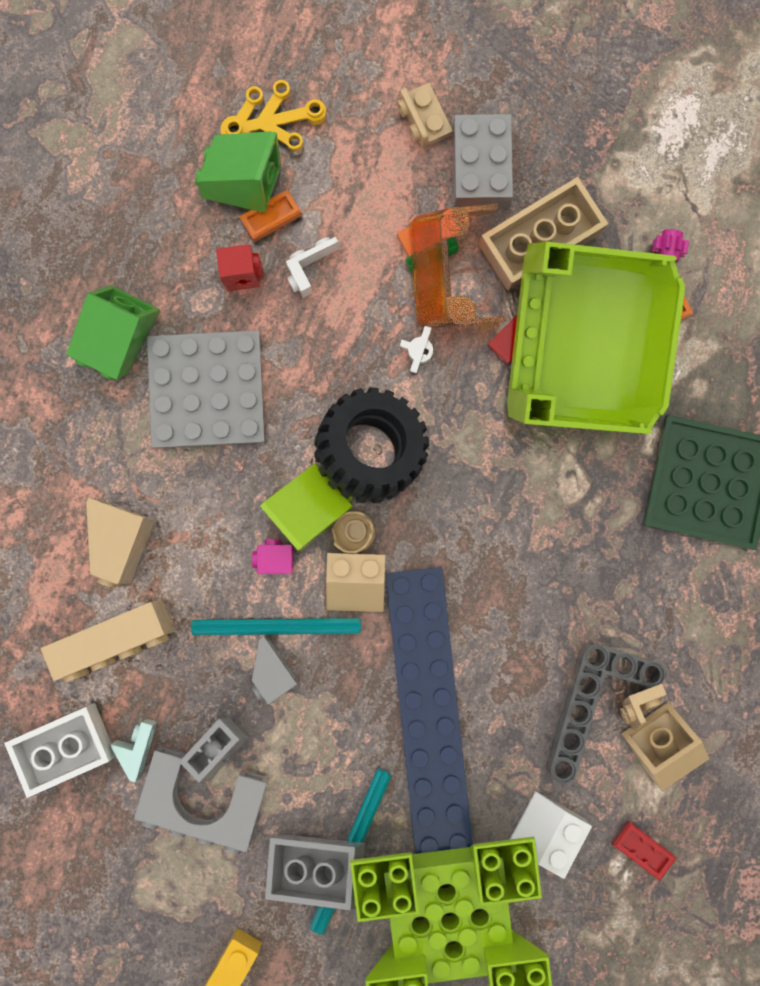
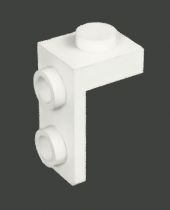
(300, 259)

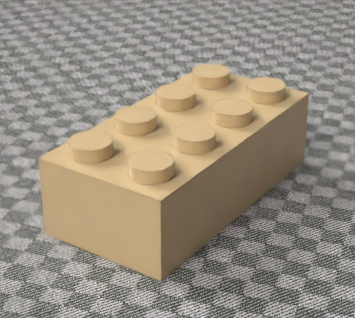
(560, 217)
(102, 642)

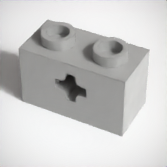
(214, 749)

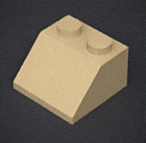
(355, 582)
(666, 746)

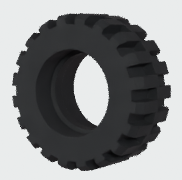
(395, 421)

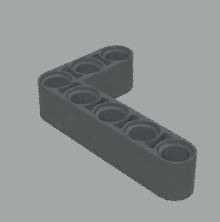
(589, 699)

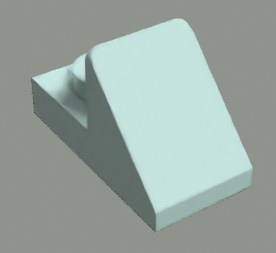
(134, 756)

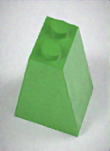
(240, 169)
(111, 331)

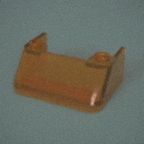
(431, 268)

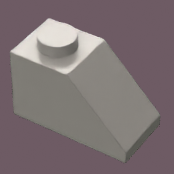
(271, 673)

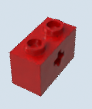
(239, 267)

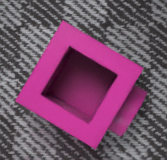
(273, 558)

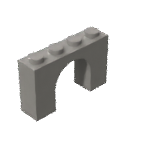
(162, 808)

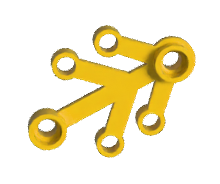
(269, 120)

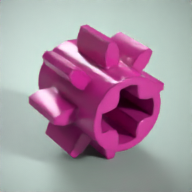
(671, 243)

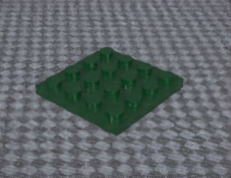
(706, 483)

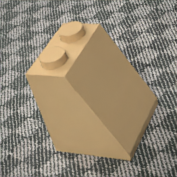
(115, 542)

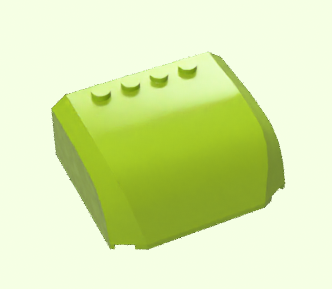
(595, 338)

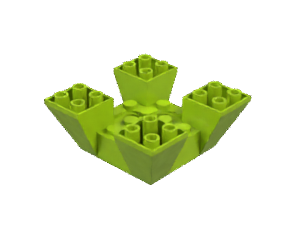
(485, 945)

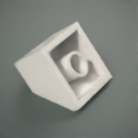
(556, 831)

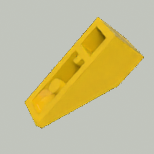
(235, 960)

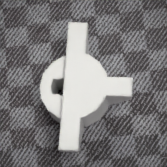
(416, 348)

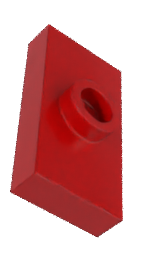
(643, 850)

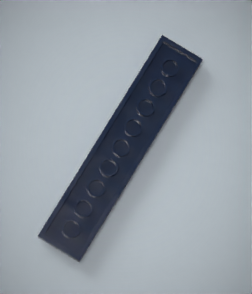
(429, 710)

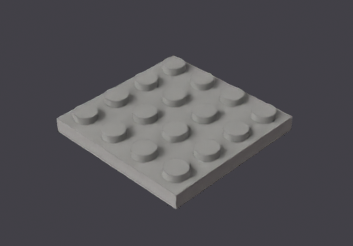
(206, 389)

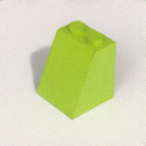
(306, 507)

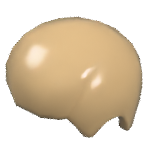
(353, 532)

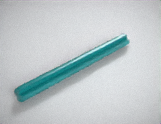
(276, 626)
(357, 834)

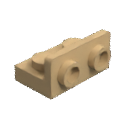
(424, 114)
(641, 702)

